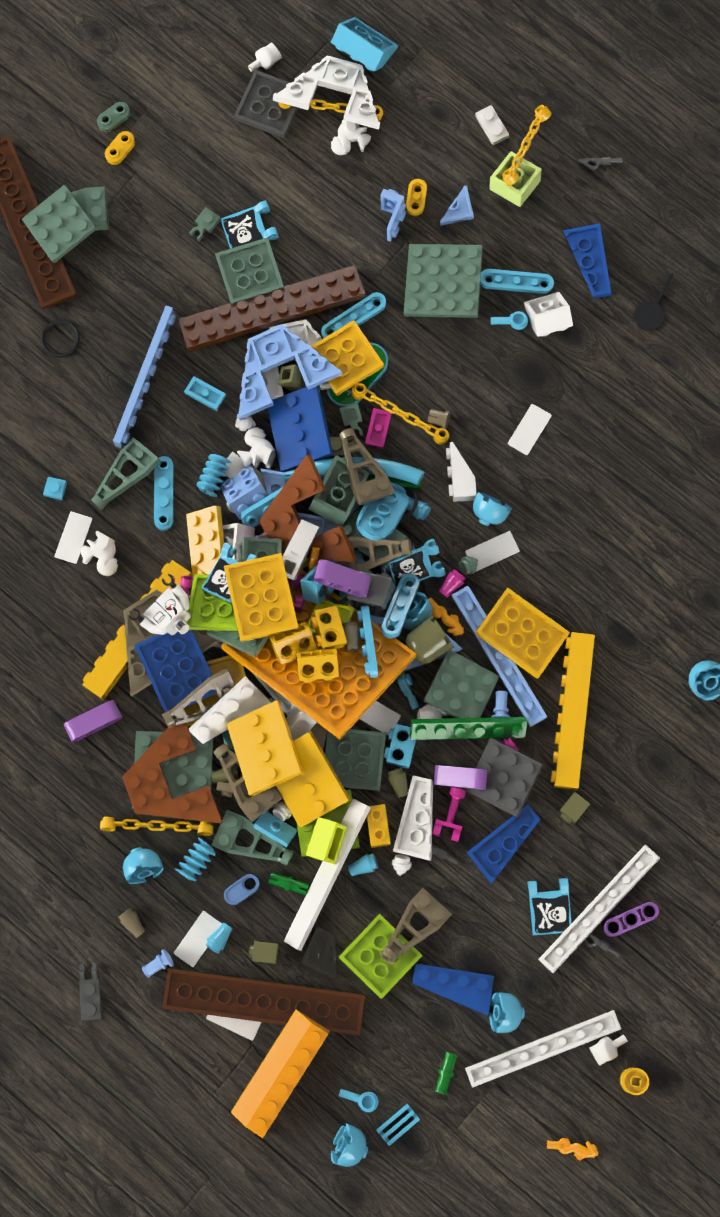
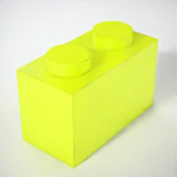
(326, 841)

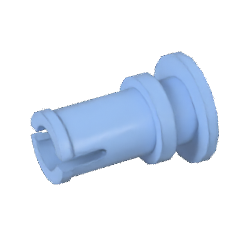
(501, 705)
(157, 964)

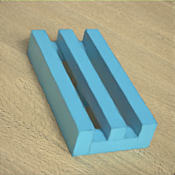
(391, 1119)

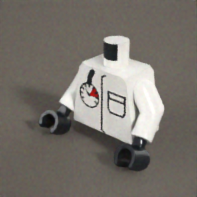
(168, 612)

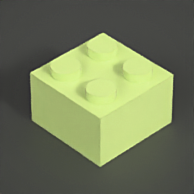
(528, 180)

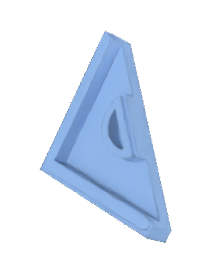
(459, 210)

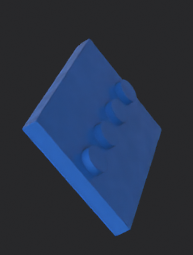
(299, 428)
(174, 666)

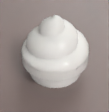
(245, 423)
(281, 811)
(401, 864)

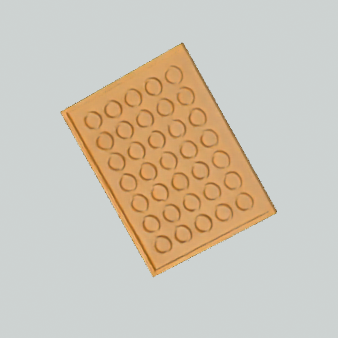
(339, 701)

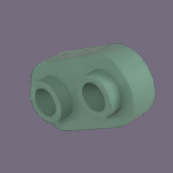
(115, 118)

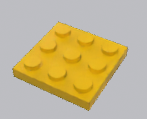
(351, 354)

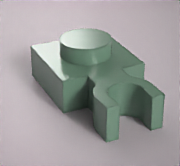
(206, 222)
(351, 416)

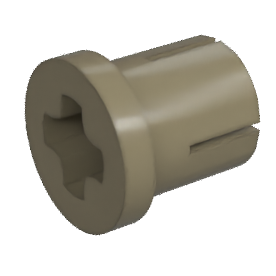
(441, 420)

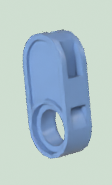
(238, 892)

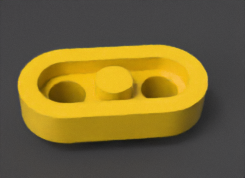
(121, 147)
(416, 198)

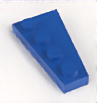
(589, 253)
(500, 845)
(463, 987)

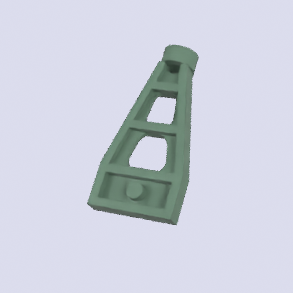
(138, 455)
(229, 830)

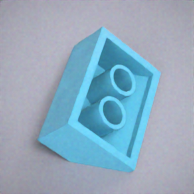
(363, 43)

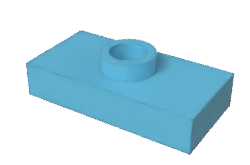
(205, 393)
(275, 828)

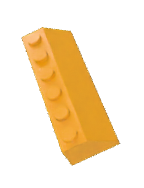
(279, 1073)

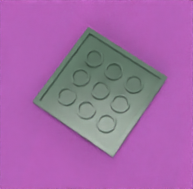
(443, 280)
(184, 772)

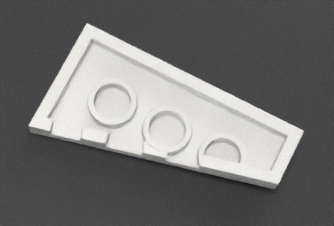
(236, 703)
(415, 828)

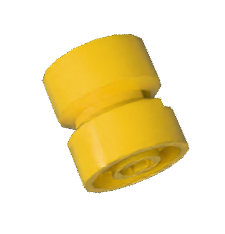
(634, 1081)

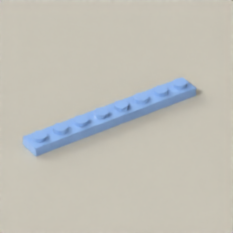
(142, 383)
(504, 666)

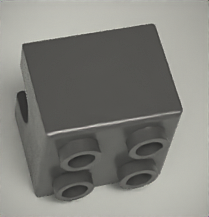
(378, 596)

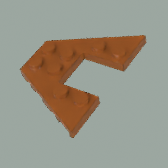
(283, 519)
(149, 788)

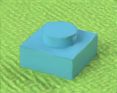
(55, 488)

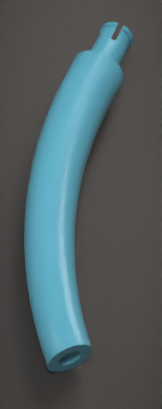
(391, 468)

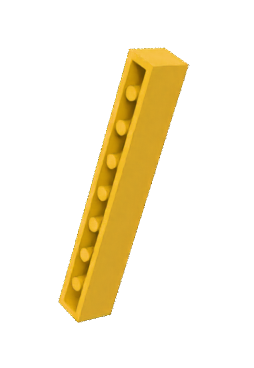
(114, 661)
(574, 711)

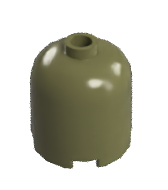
(428, 641)

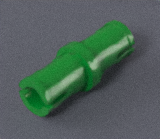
(289, 883)
(446, 1073)

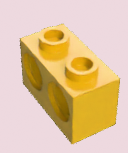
(333, 628)
(292, 640)
(317, 659)
(378, 826)

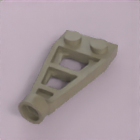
(369, 490)
(373, 562)
(220, 682)
(255, 805)
(430, 910)

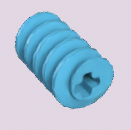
(212, 474)
(196, 860)

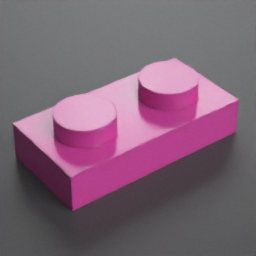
(378, 428)

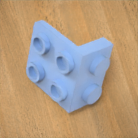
(394, 204)
(243, 491)

